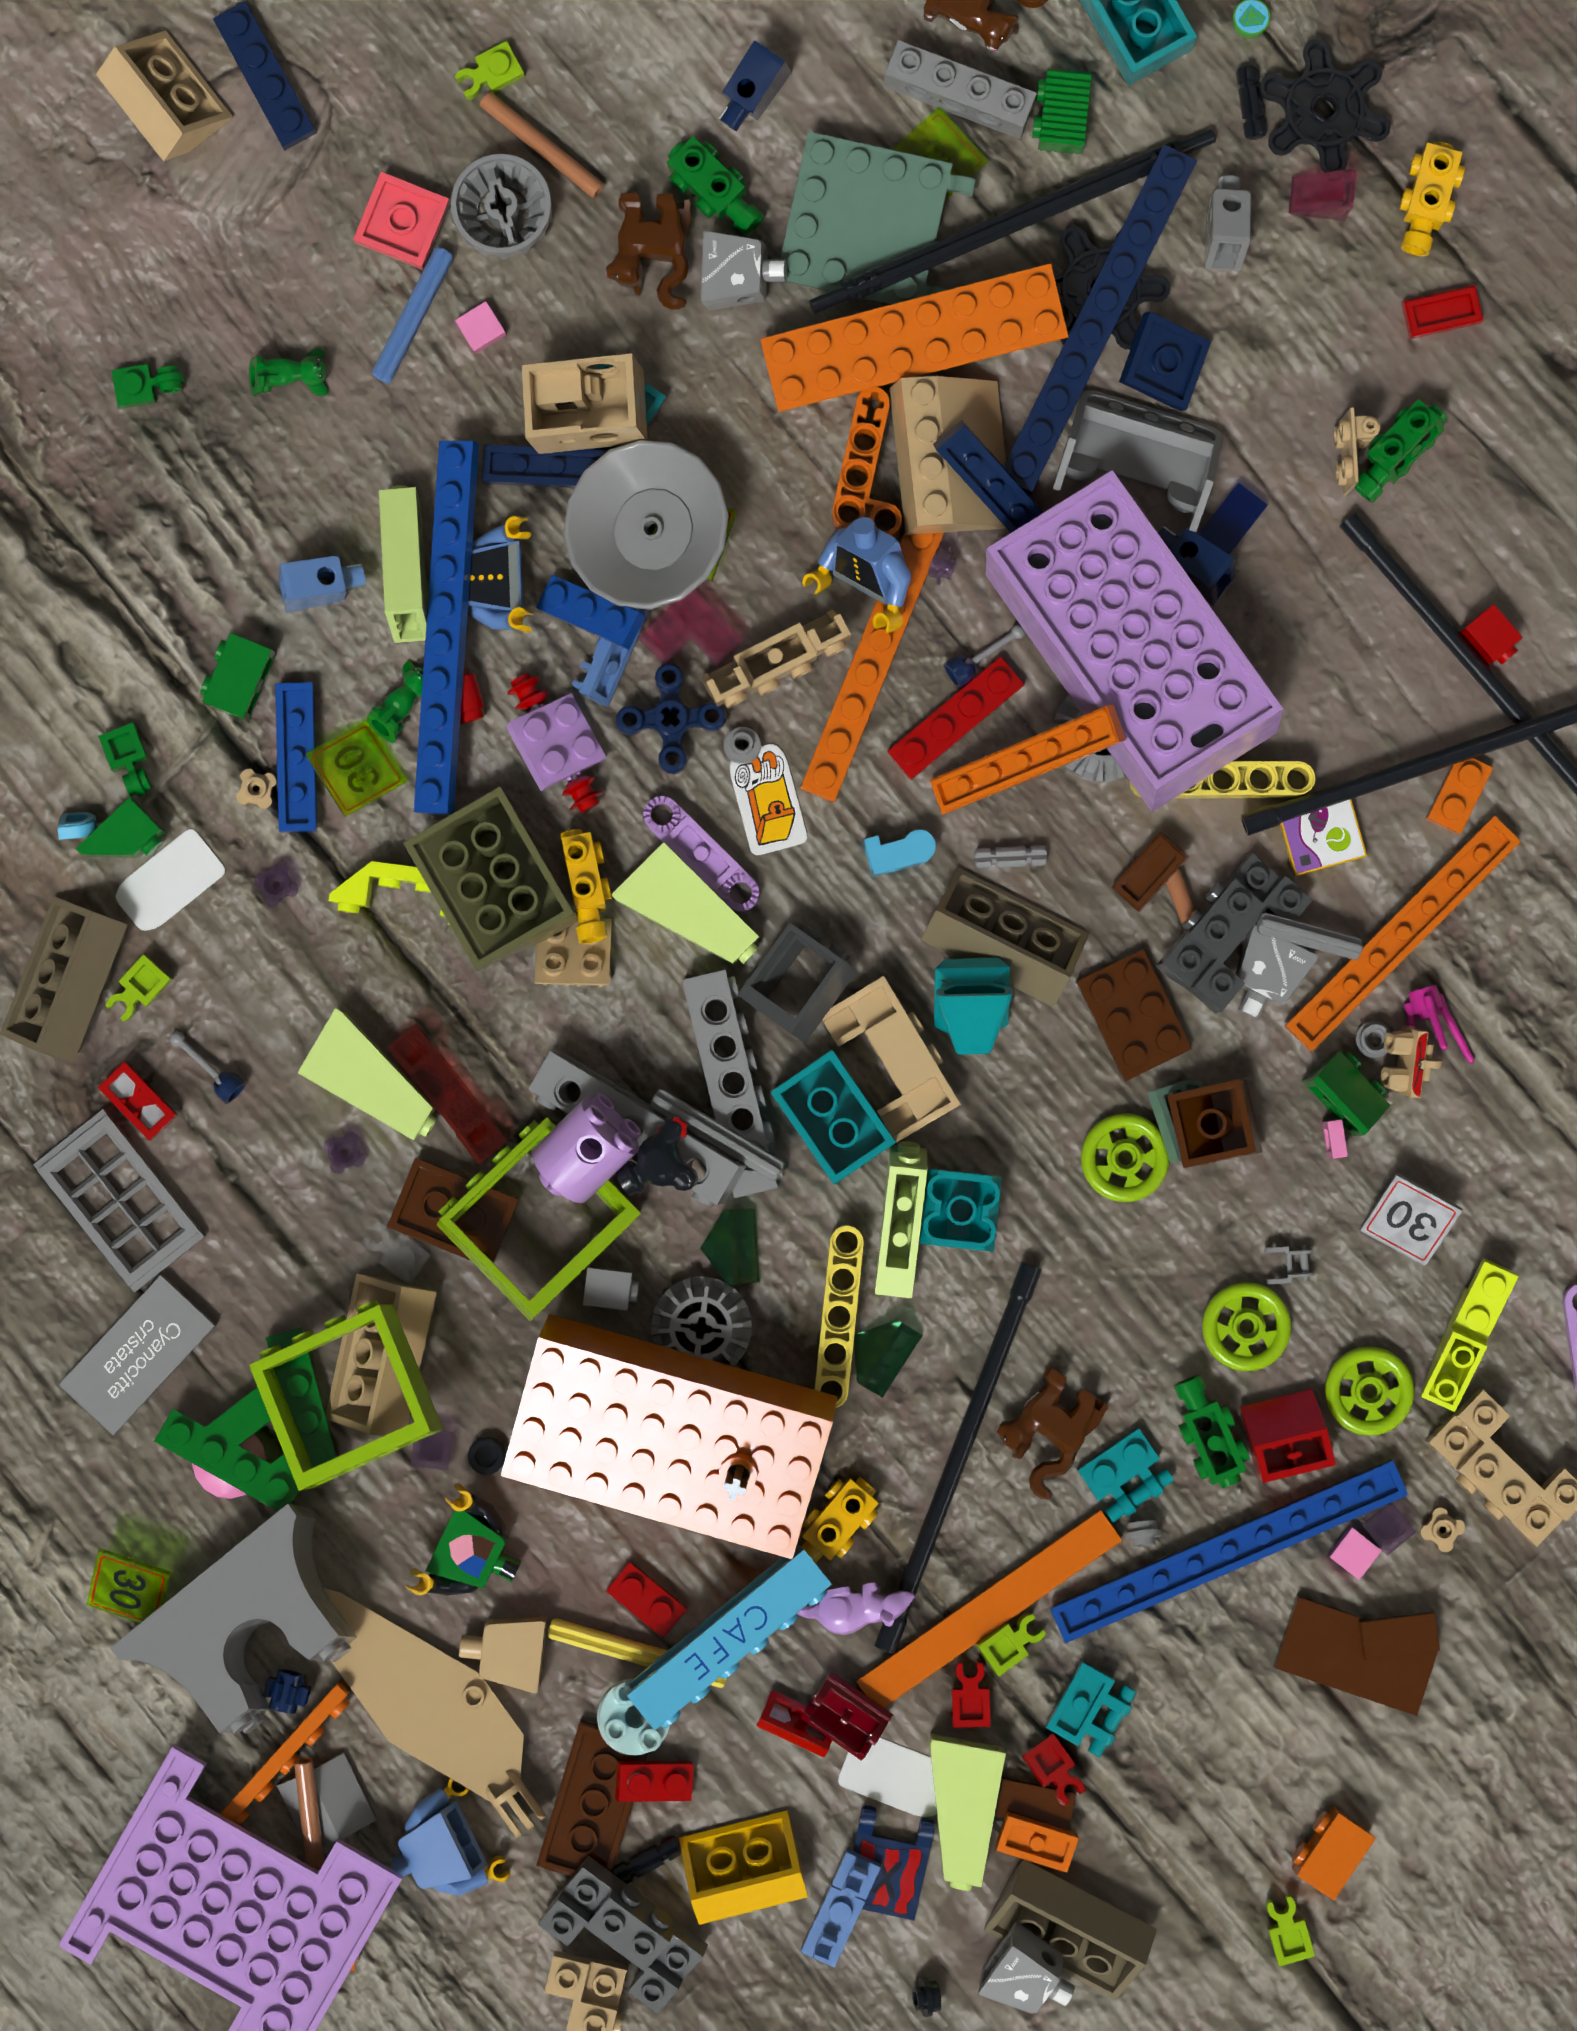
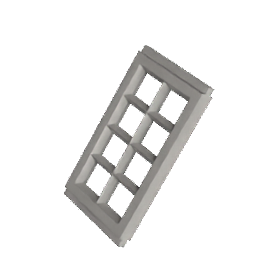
(75, 1146)

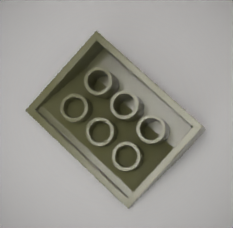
(490, 880)

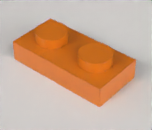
(1459, 795)
(1036, 1841)

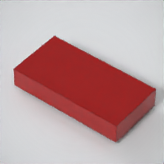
(1442, 312)

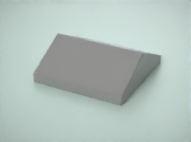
(340, 1800)

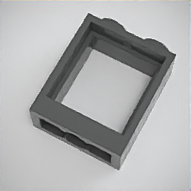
(776, 965)

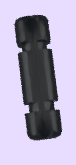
(1251, 102)
(648, 1860)

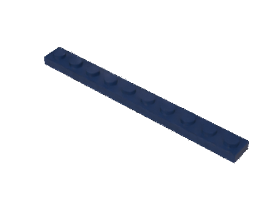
(1099, 316)

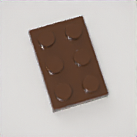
(1133, 1015)
(429, 1190)

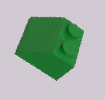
(1348, 1092)

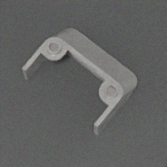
(1143, 447)

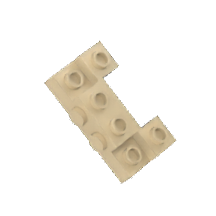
(776, 658)
(902, 1053)
(1487, 1469)
(592, 1986)

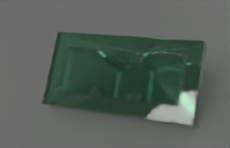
(734, 1246)
(882, 1354)

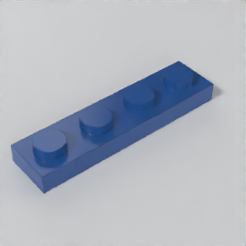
(294, 772)

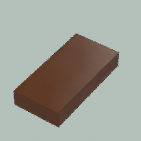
(1150, 871)
(1399, 1635)
(1034, 1802)

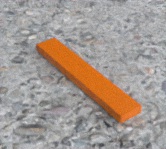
(1028, 759)

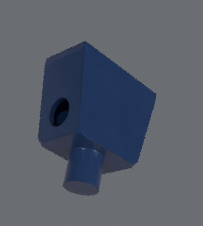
(757, 70)
(1208, 569)

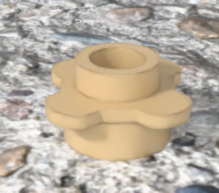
(261, 798)
(1438, 1519)

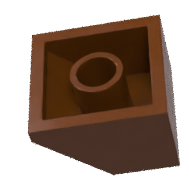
(1215, 1123)

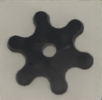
(1324, 82)
(1082, 271)

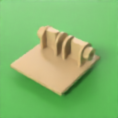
(1350, 435)
(568, 963)

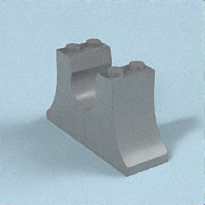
(206, 1625)

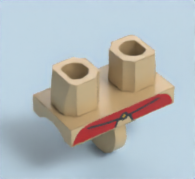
(1413, 1062)

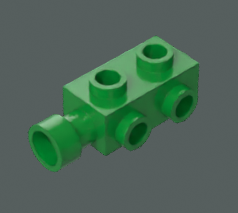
(702, 179)
(1400, 444)
(1213, 1439)

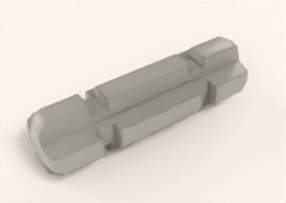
(1010, 856)

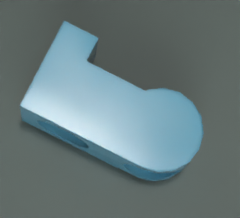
(900, 854)

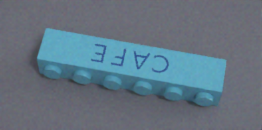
(727, 1637)

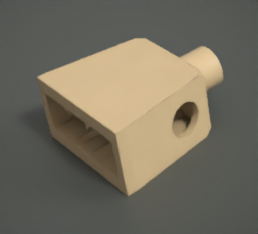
(509, 1651)

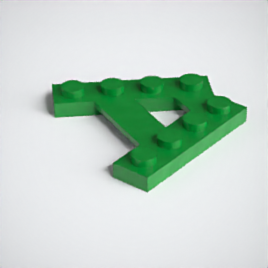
(218, 1444)

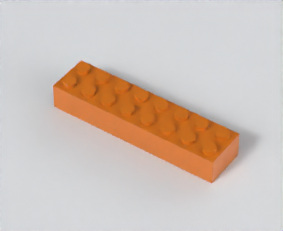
(914, 337)

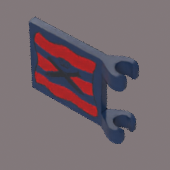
(902, 1866)

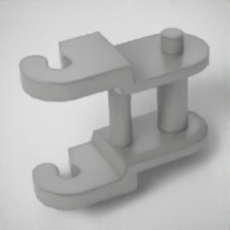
(1303, 1261)

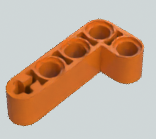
(865, 462)

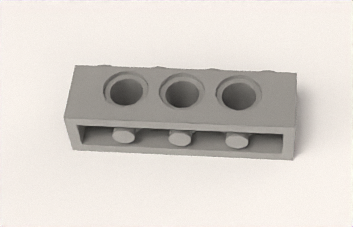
(959, 89)

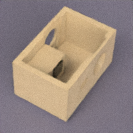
(582, 406)

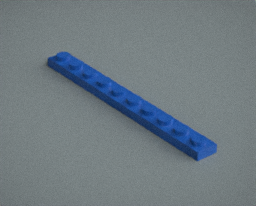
(446, 627)
(1228, 1551)

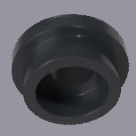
(926, 1997)

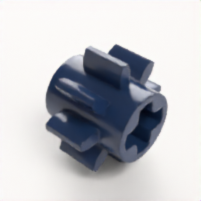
(287, 1691)

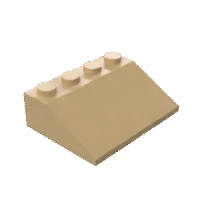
(931, 490)

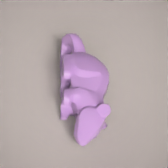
(848, 1612)

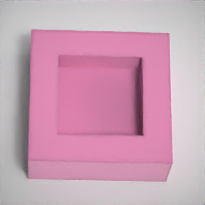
(480, 327)
(1334, 1139)
(1354, 1553)

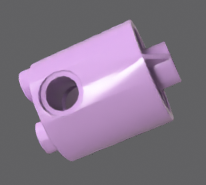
(585, 1149)

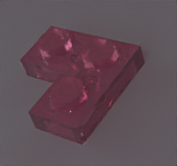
(690, 621)

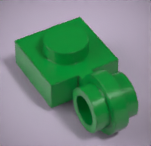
(136, 386)
(124, 750)

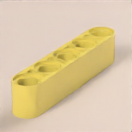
(1240, 781)
(836, 1297)

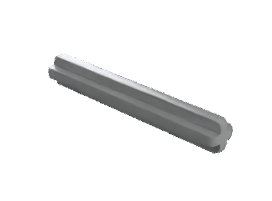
(718, 1135)

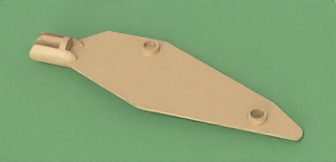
(435, 1709)

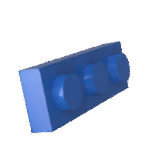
(590, 612)

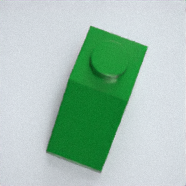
(124, 834)

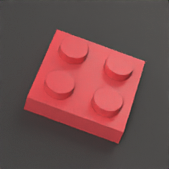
(401, 220)

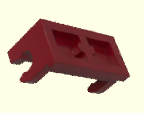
(846, 1716)

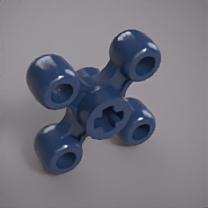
(654, 718)

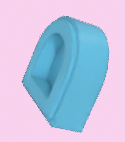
(76, 825)

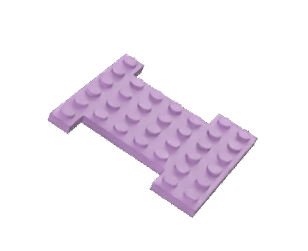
(232, 1906)

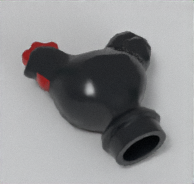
(659, 1162)

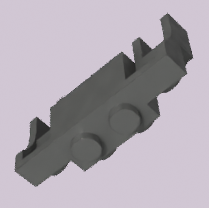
(1221, 925)
(630, 1926)

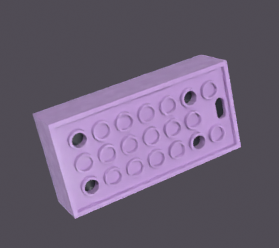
(1135, 634)

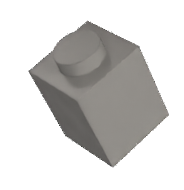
(610, 1288)

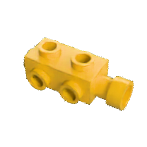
(1430, 183)
(585, 876)
(837, 1517)

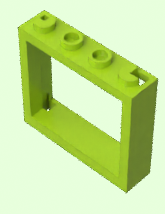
(482, 1183)
(406, 1370)

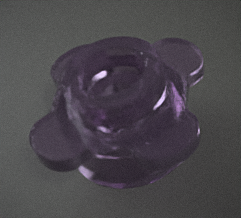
(942, 565)
(266, 880)
(334, 1148)

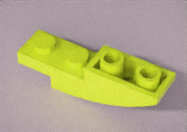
(1467, 1334)

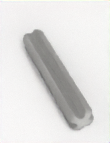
(1309, 936)

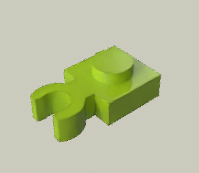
(495, 68)
(142, 983)
(1005, 1646)
(1289, 1935)

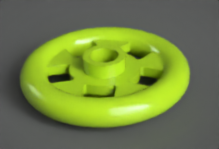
(1100, 1138)
(1215, 1332)
(1400, 1395)

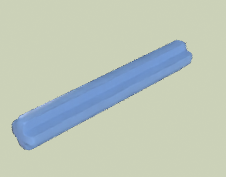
(412, 315)

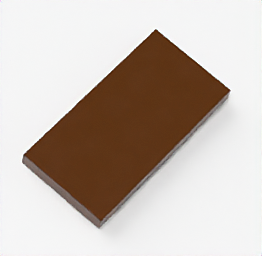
(1327, 1649)
(586, 1813)

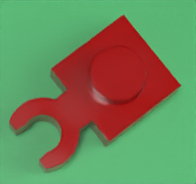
(970, 1702)
(1050, 1764)

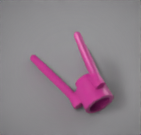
(1430, 1005)

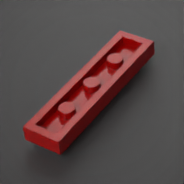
(955, 718)

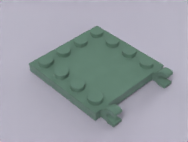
(861, 210)

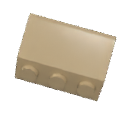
(163, 94)

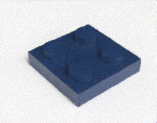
(1165, 361)

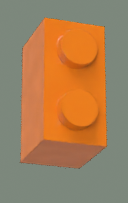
(1332, 1852)

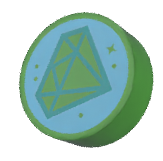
(1250, 18)

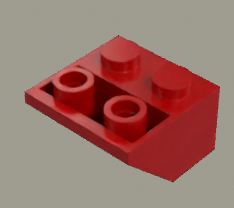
(1287, 1436)

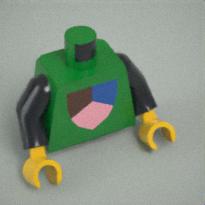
(467, 1550)

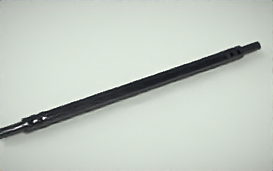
(1003, 224)

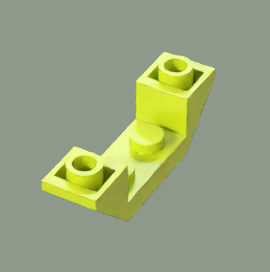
(357, 890)

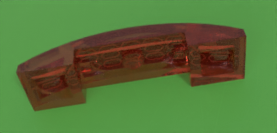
(448, 1093)

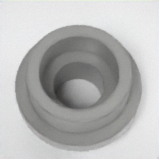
(742, 756)
(1361, 1039)
(1142, 1533)

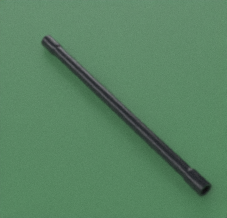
(1368, 542)
(1276, 814)
(1020, 1295)

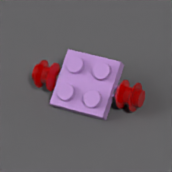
(555, 742)

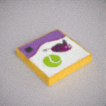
(1323, 838)

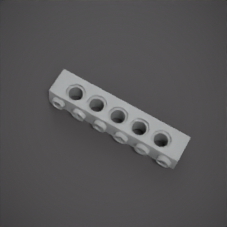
(699, 993)
(561, 1069)

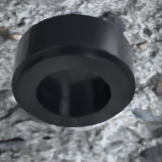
(486, 1455)

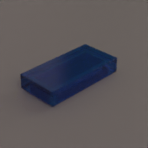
(1233, 519)

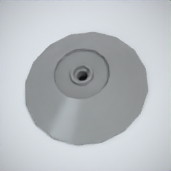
(612, 516)

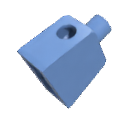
(303, 590)

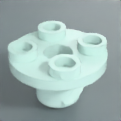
(624, 1725)

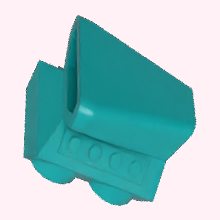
(972, 1002)
(960, 1210)

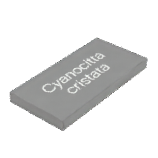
(137, 1354)

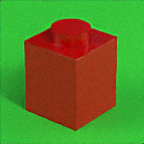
(1492, 636)

